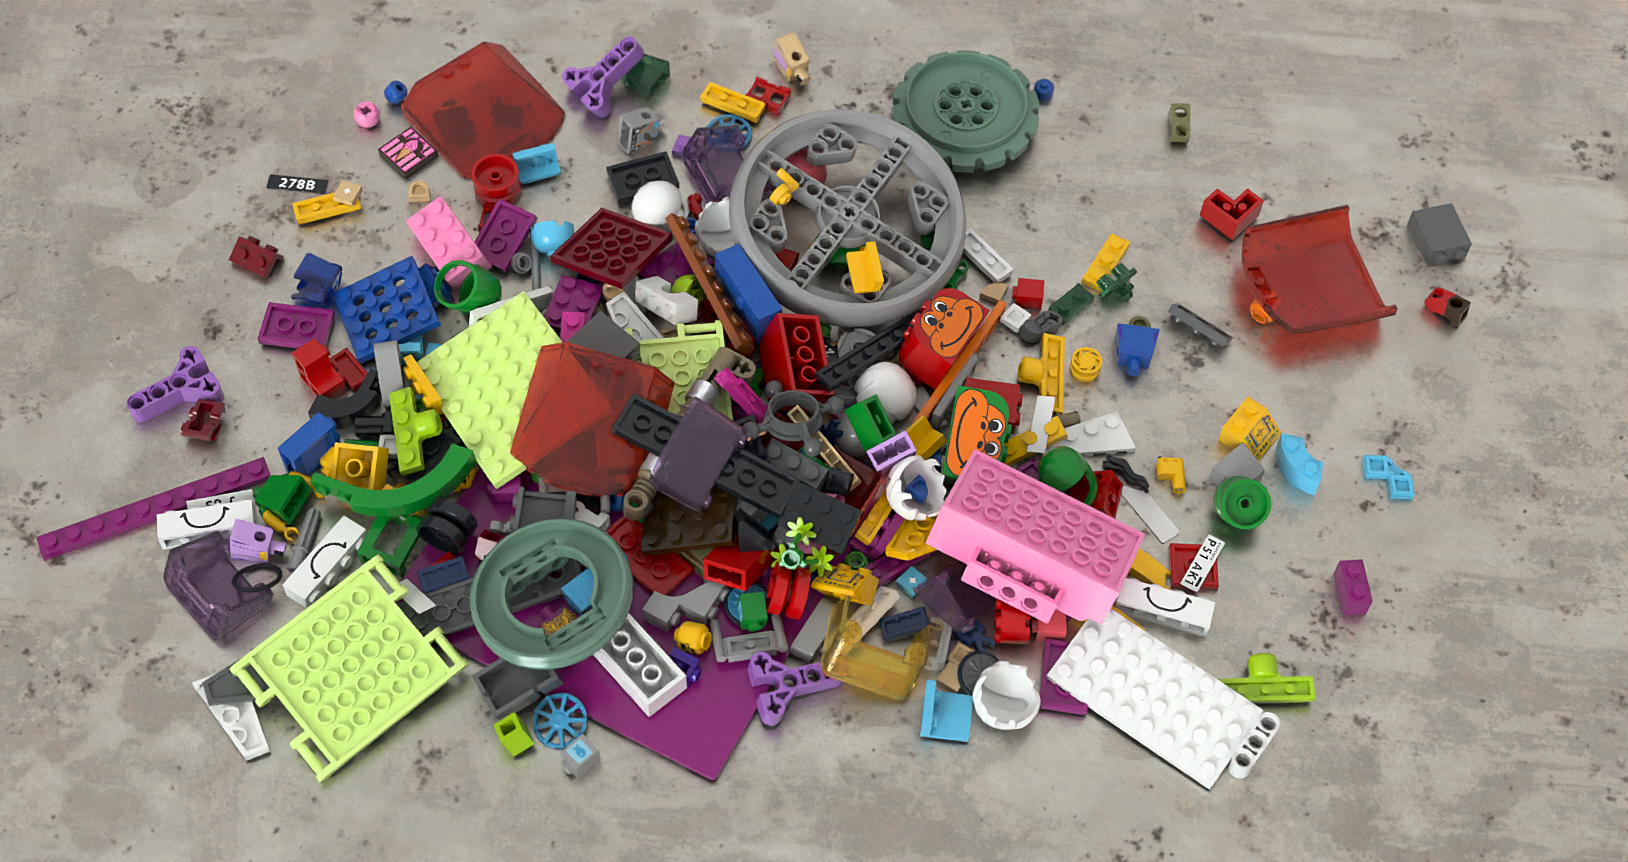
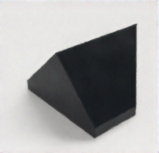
(751, 534)

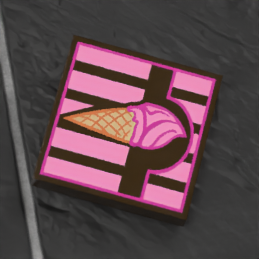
(408, 152)

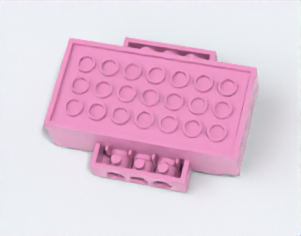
(1033, 542)

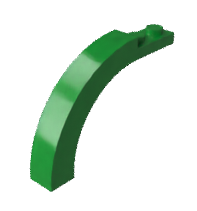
(406, 499)

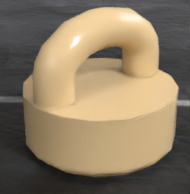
(610, 291)

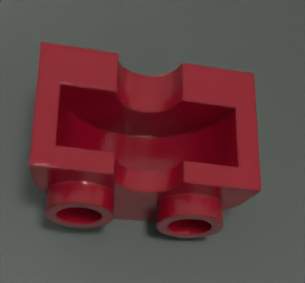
(204, 420)

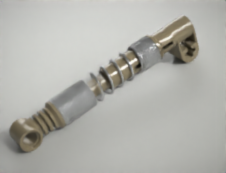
(709, 392)

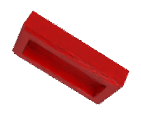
(350, 368)

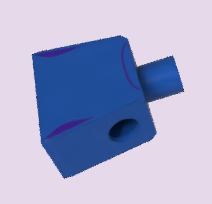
(1135, 346)

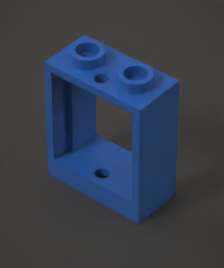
(308, 444)

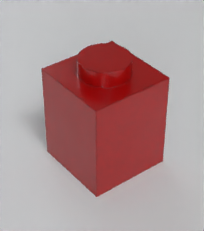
(1028, 293)

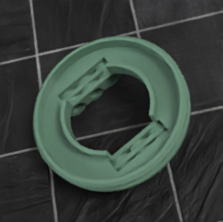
(527, 558)

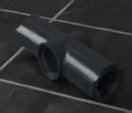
(374, 425)

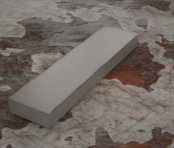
(949, 398)

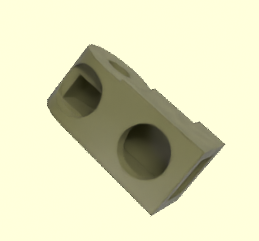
(1179, 122)

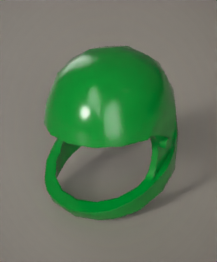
(477, 290)
(1064, 468)

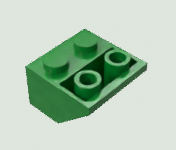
(870, 422)

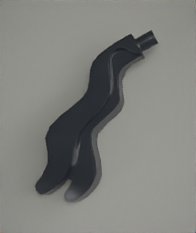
(1122, 467)

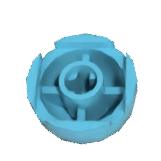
(549, 236)

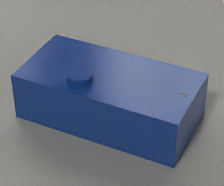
(746, 290)

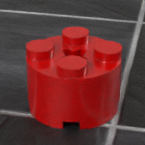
(1011, 624)

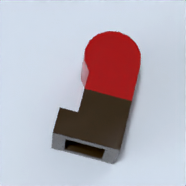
(1448, 305)

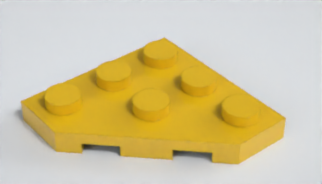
(911, 539)

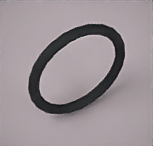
(260, 588)

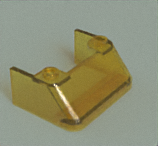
(869, 666)

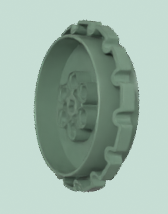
(968, 108)

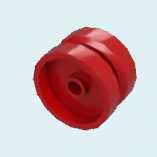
(496, 178)
(787, 591)

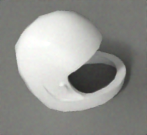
(656, 202)

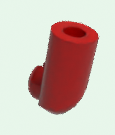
(693, 203)

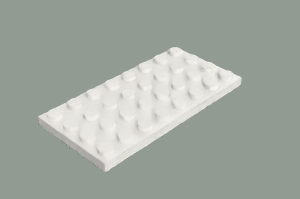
(1155, 696)

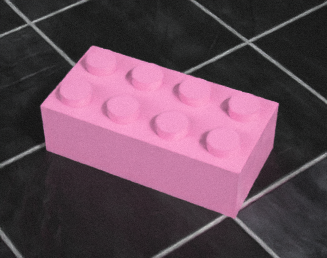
(446, 240)

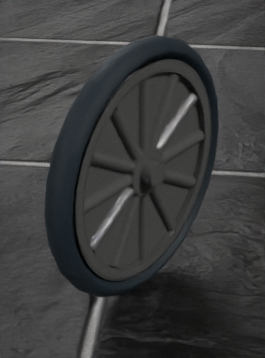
(972, 668)

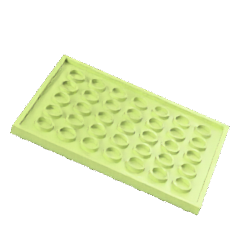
(486, 380)

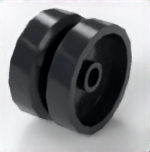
(447, 526)

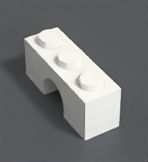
(673, 307)

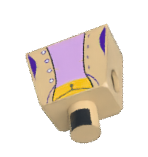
(791, 59)

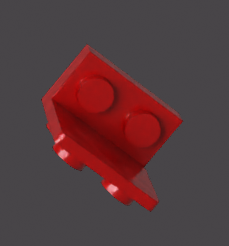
(1107, 494)

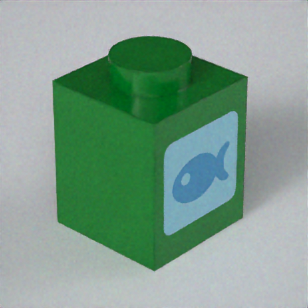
(752, 611)

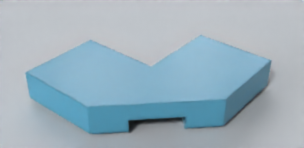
(1382, 467)

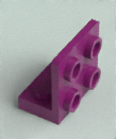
(880, 540)

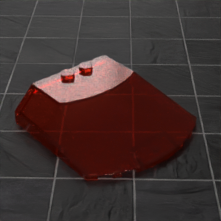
(482, 107)
(1310, 272)
(571, 415)

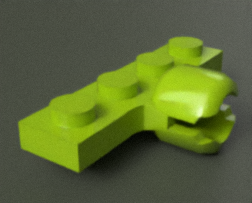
(411, 429)
(1267, 685)

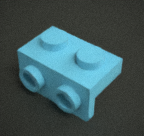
(537, 163)

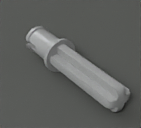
(304, 540)

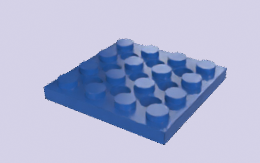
(393, 296)

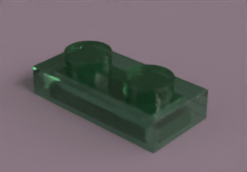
(1072, 303)

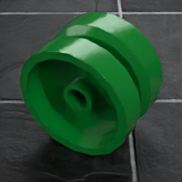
(1254, 508)

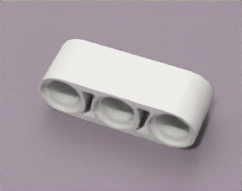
(1249, 754)

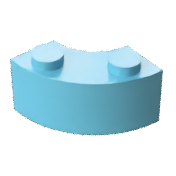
(1298, 464)

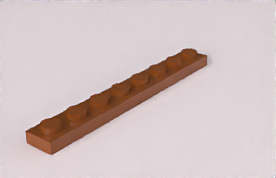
(712, 287)

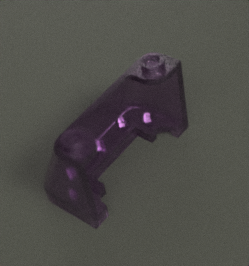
(714, 159)
(696, 455)
(202, 583)
(954, 599)

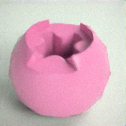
(366, 114)

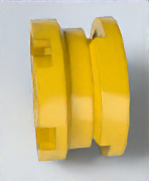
(1085, 365)

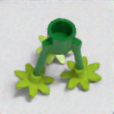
(794, 556)

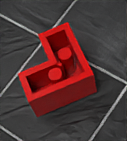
(1231, 215)
(317, 370)

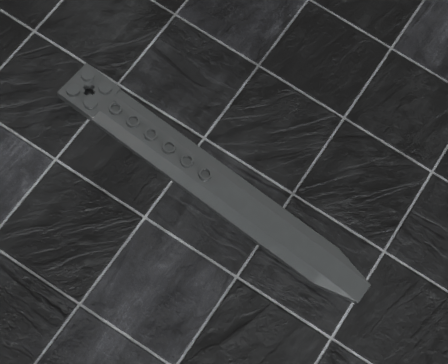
(450, 614)

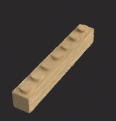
(828, 453)

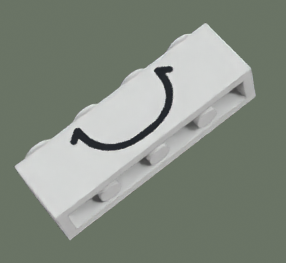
(187, 525)
(325, 563)
(1165, 606)

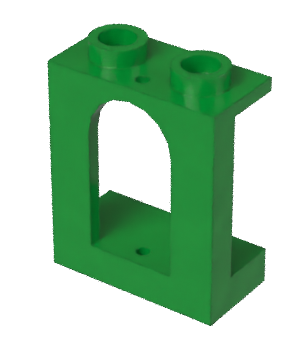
(394, 563)

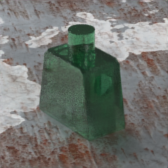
(647, 76)

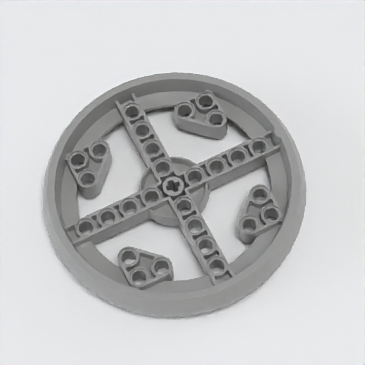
(848, 216)

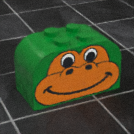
(976, 423)

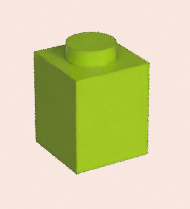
(514, 734)

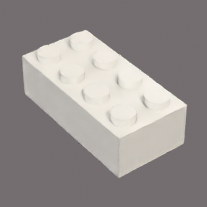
(641, 667)

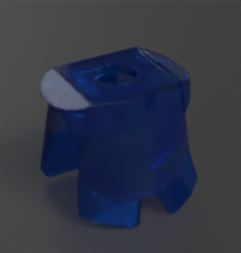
(318, 279)

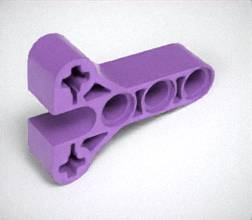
(590, 77)
(185, 375)
(775, 674)

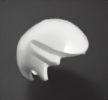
(714, 227)
(892, 387)
(902, 475)
(1006, 696)

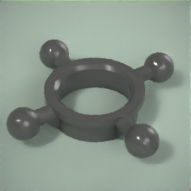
(794, 431)

